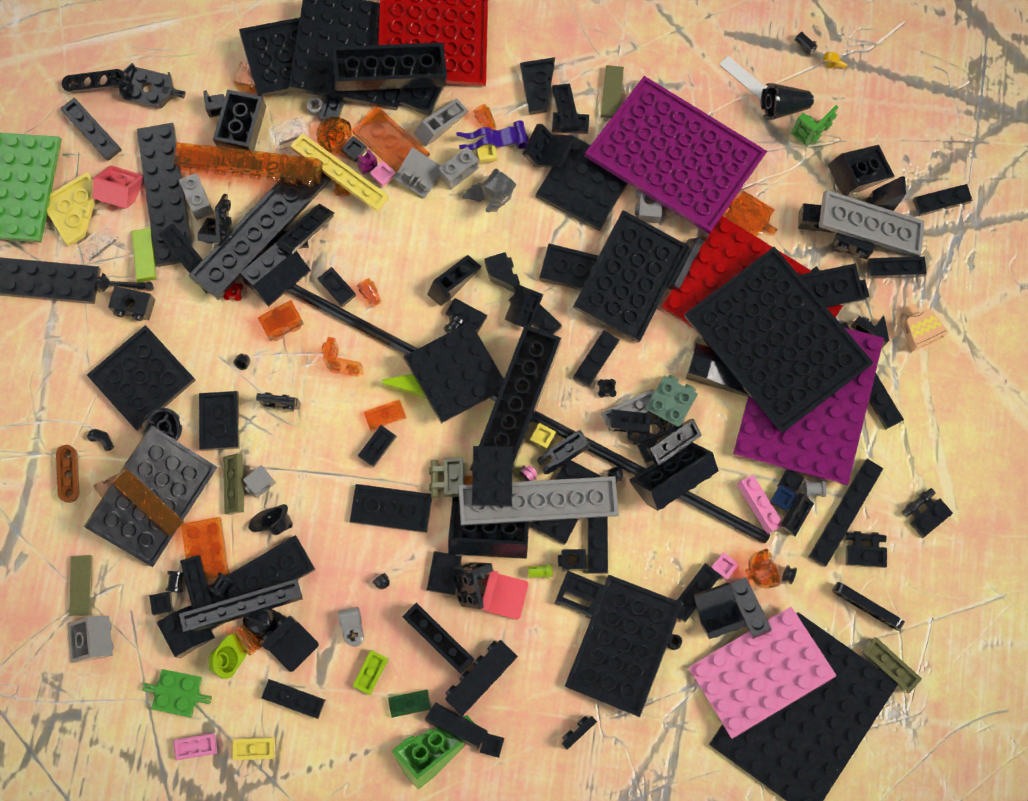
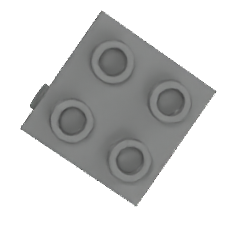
(418, 172)

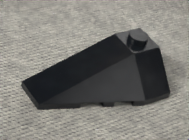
(709, 370)

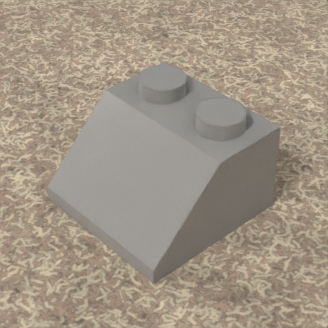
(90, 639)

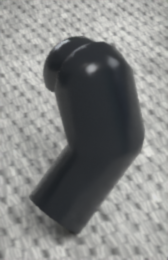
(102, 436)

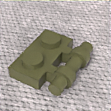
(453, 477)

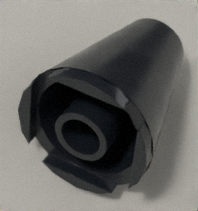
(784, 100)

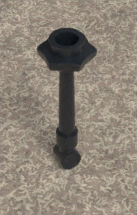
(103, 283)

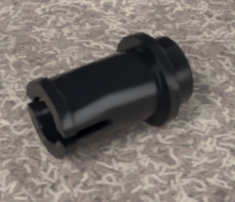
(809, 45)
(671, 646)

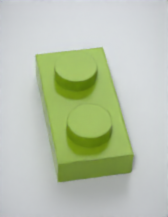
(370, 672)

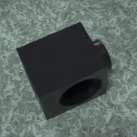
(580, 555)

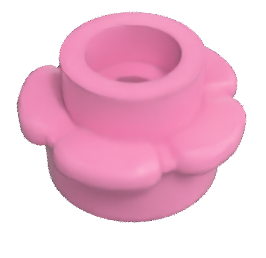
(528, 473)

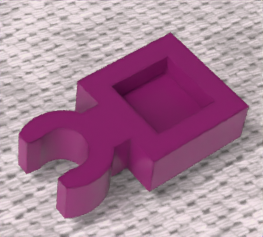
(367, 162)

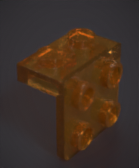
(330, 352)

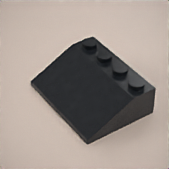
(489, 540)

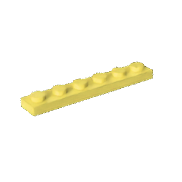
(341, 173)

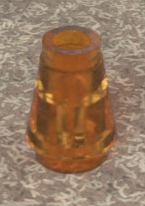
(484, 116)
(369, 291)
(247, 640)

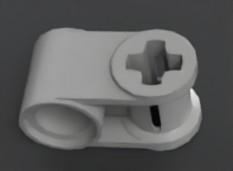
(351, 622)

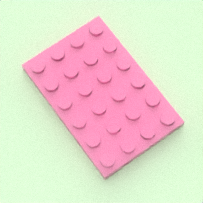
(762, 674)

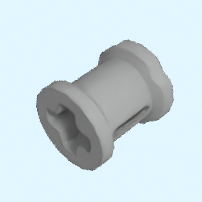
(814, 488)

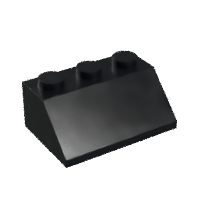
(274, 273)

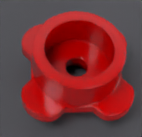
(237, 295)

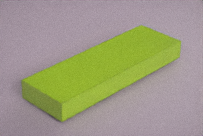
(144, 255)

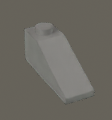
(440, 122)

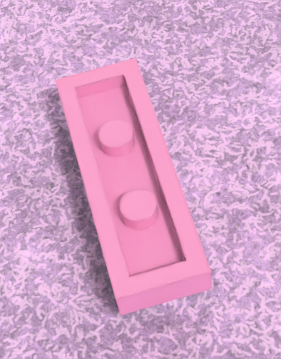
(760, 504)

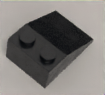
(860, 169)

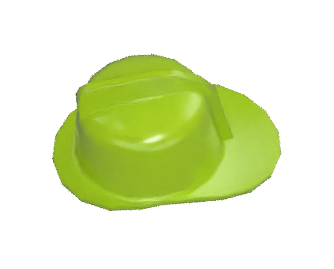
(226, 657)

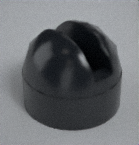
(238, 361)
(617, 472)
(382, 581)

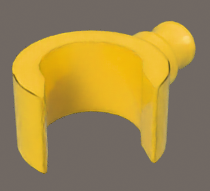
(833, 60)

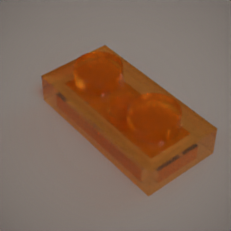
(385, 414)

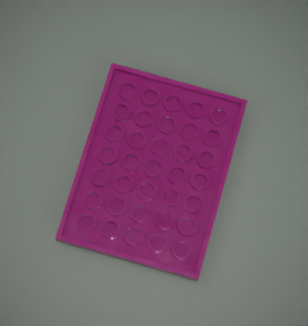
(676, 154)
(823, 440)

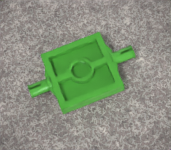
(177, 693)

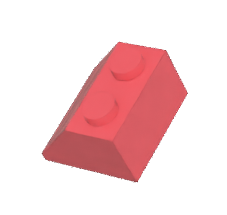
(117, 186)

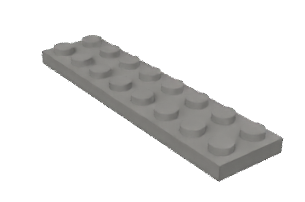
(545, 501)

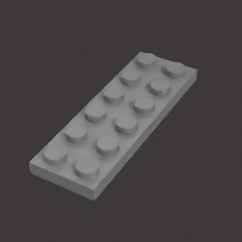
(871, 223)

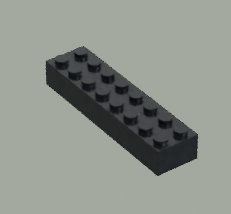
(521, 390)

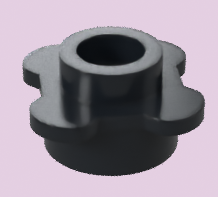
(606, 383)

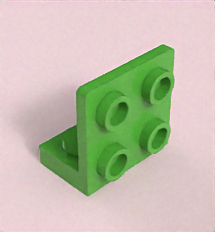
(809, 131)

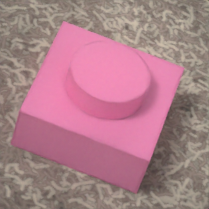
(382, 174)
(725, 566)

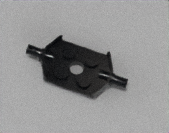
(161, 84)

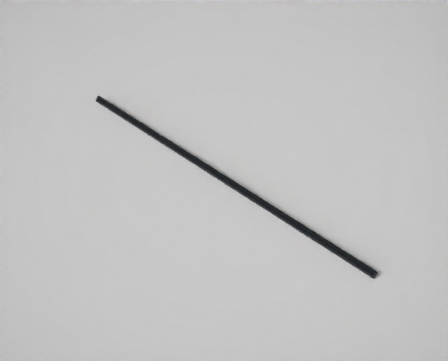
(560, 429)

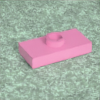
(195, 746)

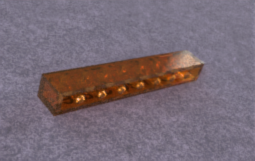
(248, 162)

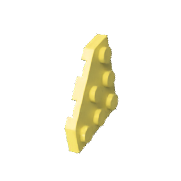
(72, 208)

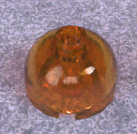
(333, 134)
(763, 570)

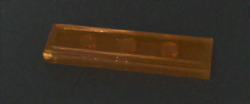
(147, 501)

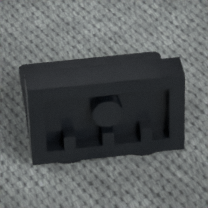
(467, 585)

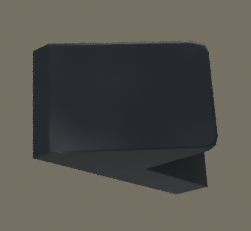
(864, 325)

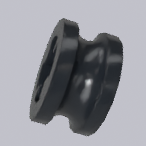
(789, 574)

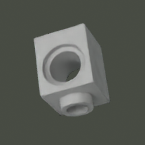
(258, 481)

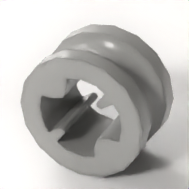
(314, 100)

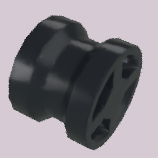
(454, 323)

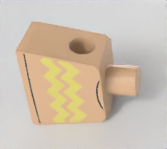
(922, 328)

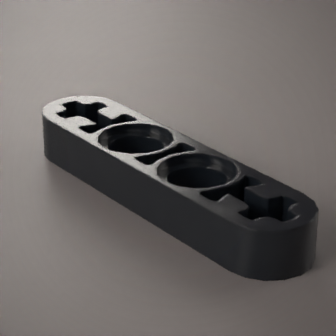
(95, 81)
(868, 606)

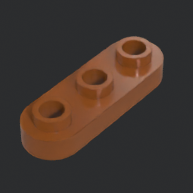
(63, 466)

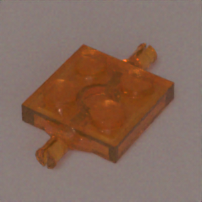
(751, 214)

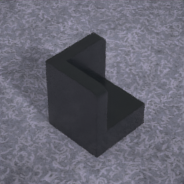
(213, 104)

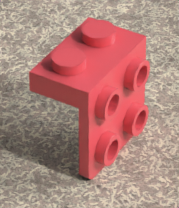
(504, 595)

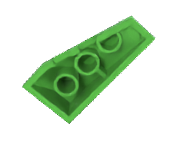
(426, 754)

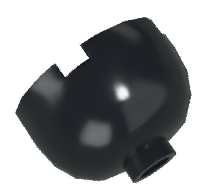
(164, 420)

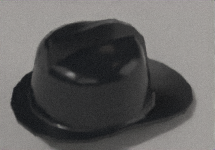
(272, 520)
(262, 622)

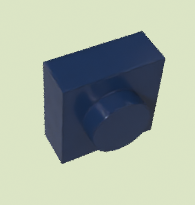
(783, 498)

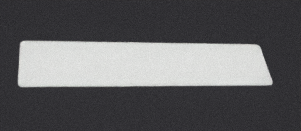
(742, 76)

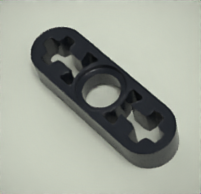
(642, 439)

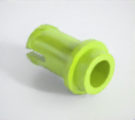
(540, 571)

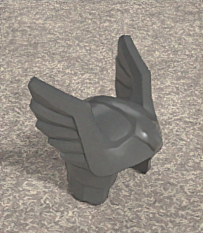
(495, 189)

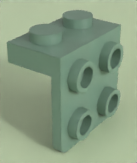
(672, 400)

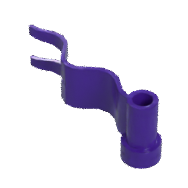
(498, 138)

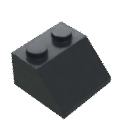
(175, 638)

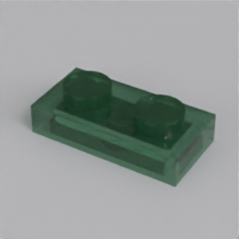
(409, 703)

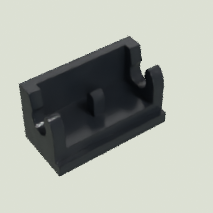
(523, 306)
(629, 421)

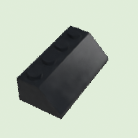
(675, 476)

